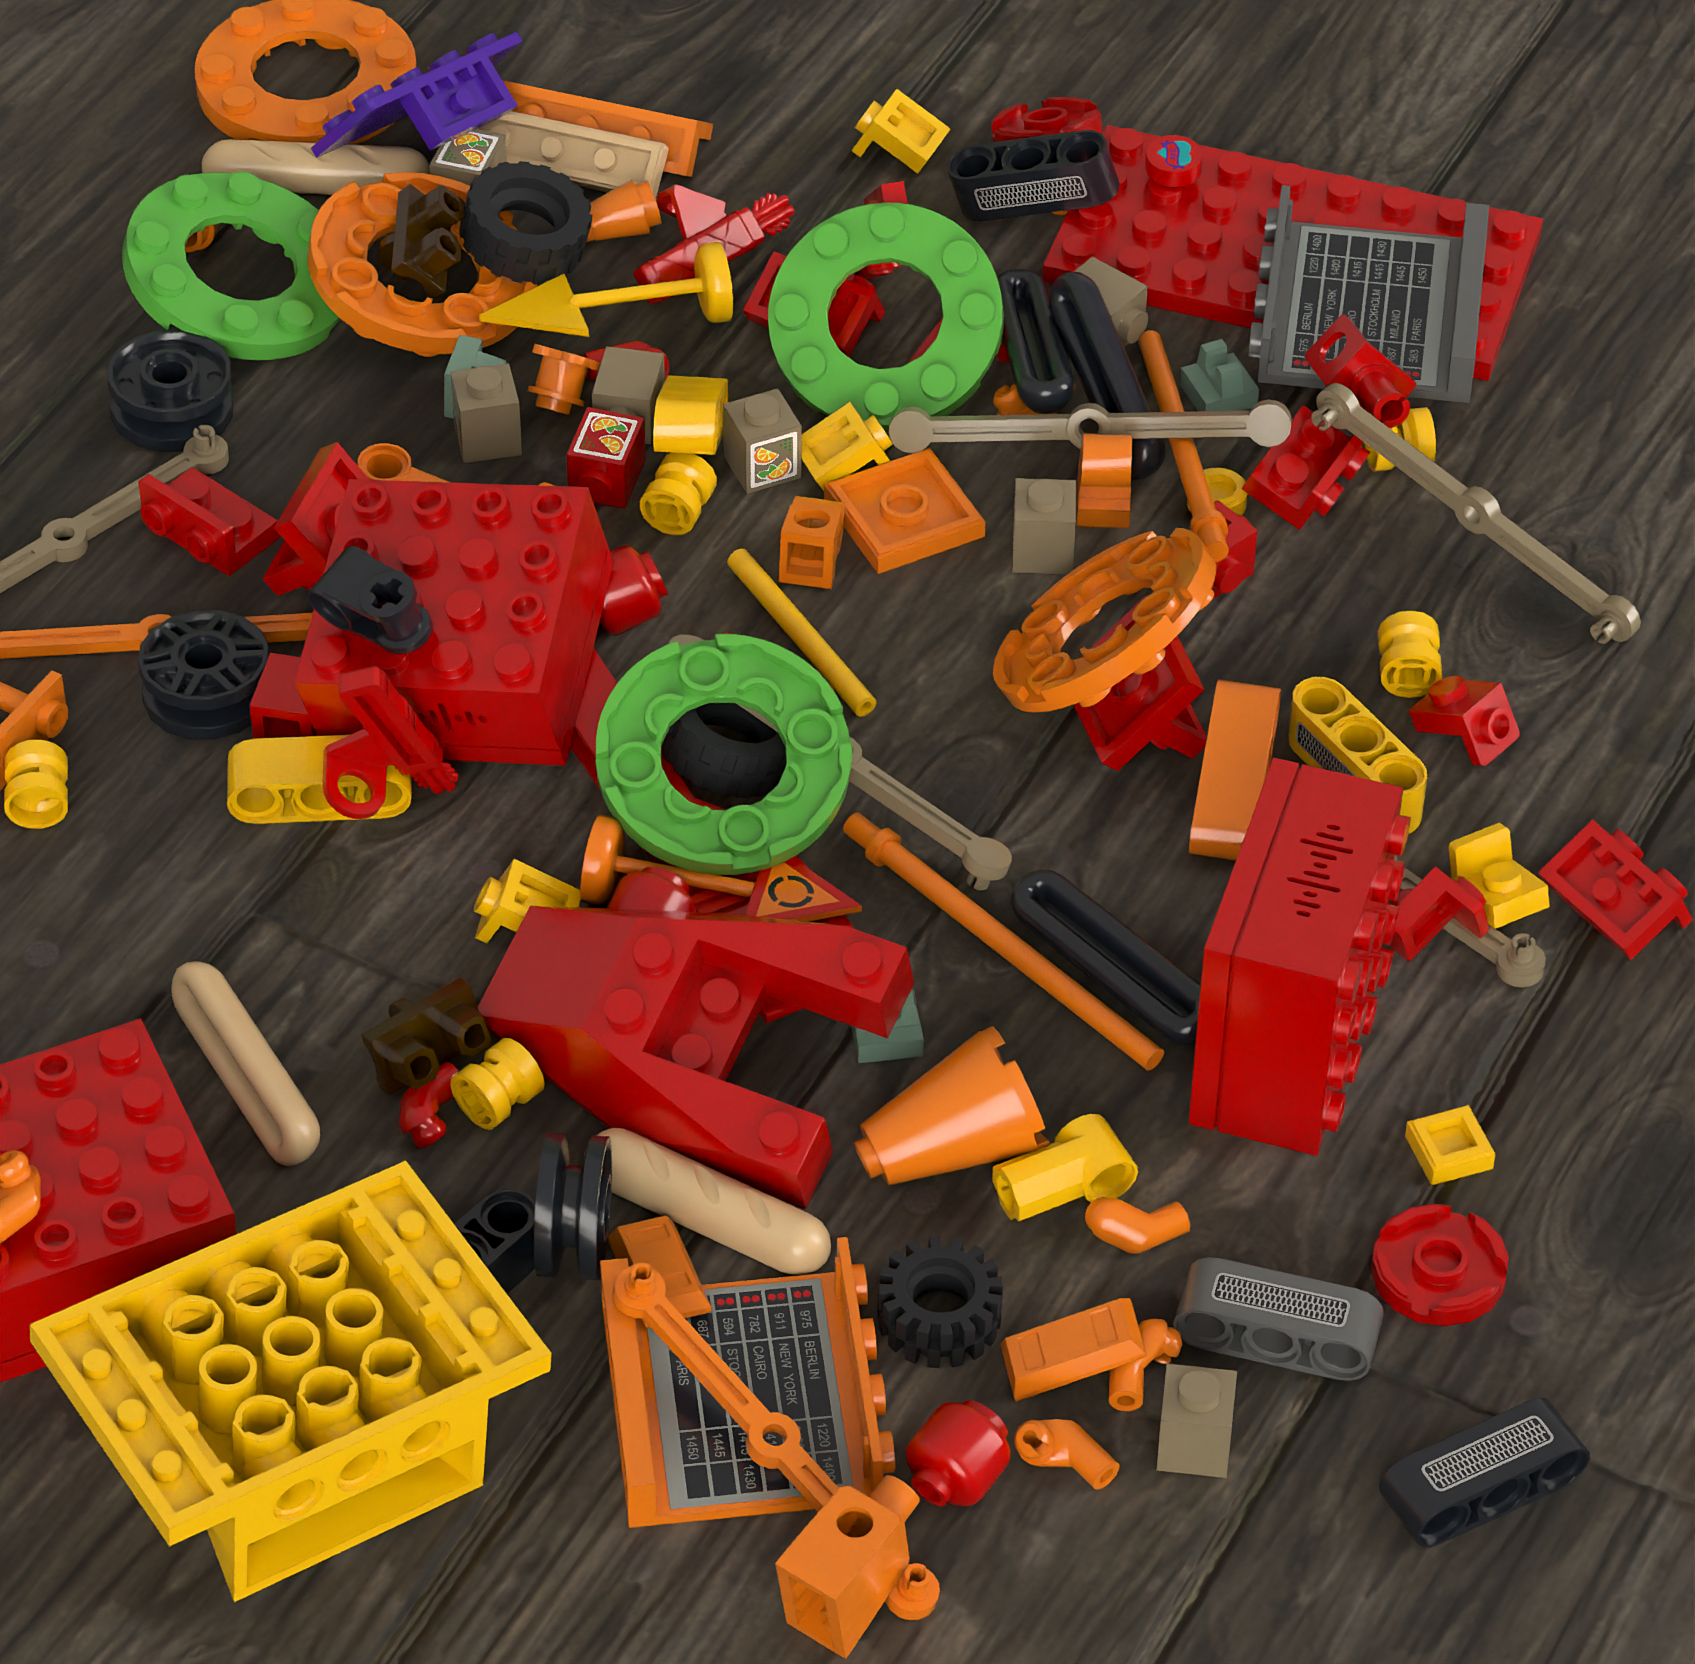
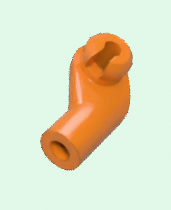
(18, 1192)
(1133, 1228)
(1127, 1380)
(1065, 1445)

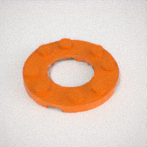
(249, 112)
(350, 285)
(1043, 679)

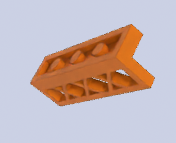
(678, 133)

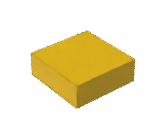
(1450, 1145)

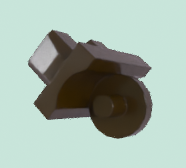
(423, 239)
(426, 1035)

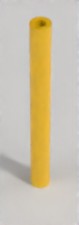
(802, 632)

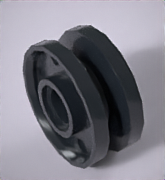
(168, 387)
(202, 673)
(572, 1205)

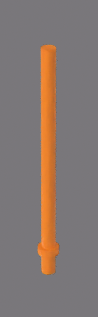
(1206, 521)
(885, 848)

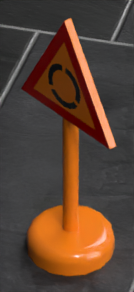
(779, 892)

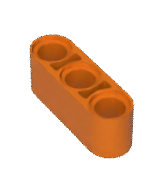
(1233, 766)

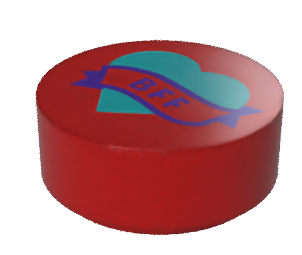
(1173, 161)

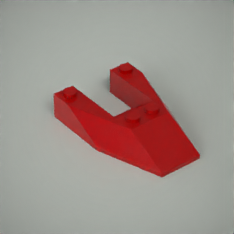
(654, 1006)

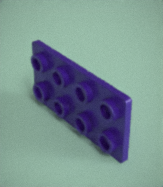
(442, 103)

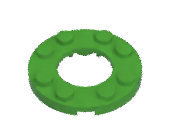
(876, 235)
(174, 295)
(723, 671)

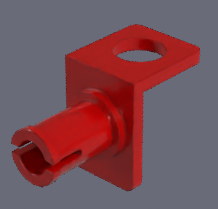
(1365, 371)

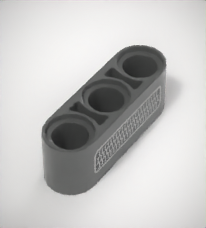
(1279, 1318)

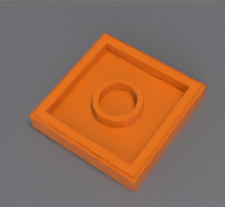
(905, 510)

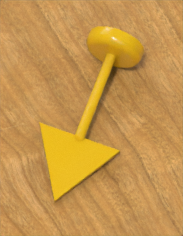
(557, 310)

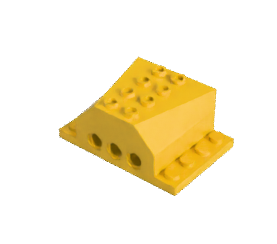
(299, 1377)

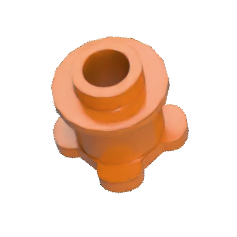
(560, 379)

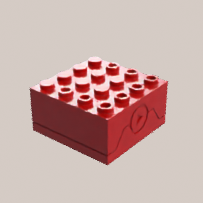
(512, 604)
(1298, 956)
(116, 1173)

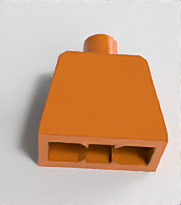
(846, 1563)

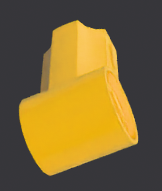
(1080, 1163)

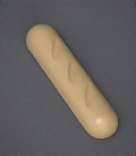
(299, 171)
(245, 1063)
(716, 1205)

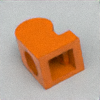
(1104, 481)
(811, 542)

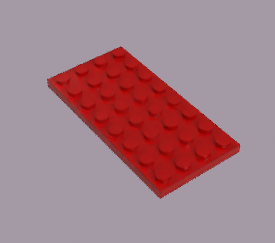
(1205, 240)

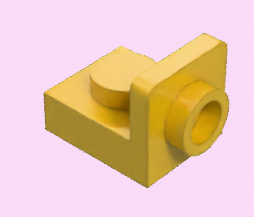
(902, 130)
(843, 445)
(1506, 885)
(509, 898)

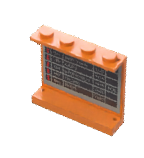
(795, 1349)

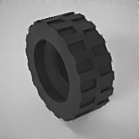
(530, 190)
(721, 762)

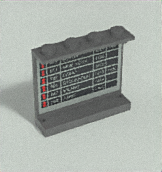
(1401, 289)

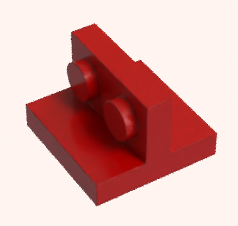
(311, 521)
(1146, 708)

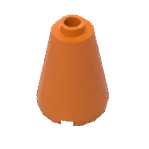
(954, 1117)

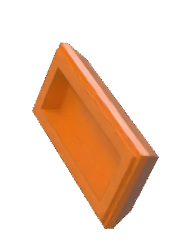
(661, 1246)
(1072, 1348)

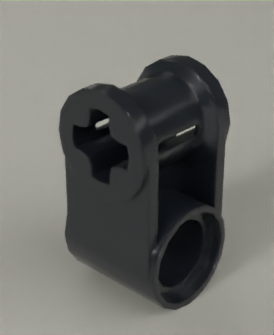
(371, 602)

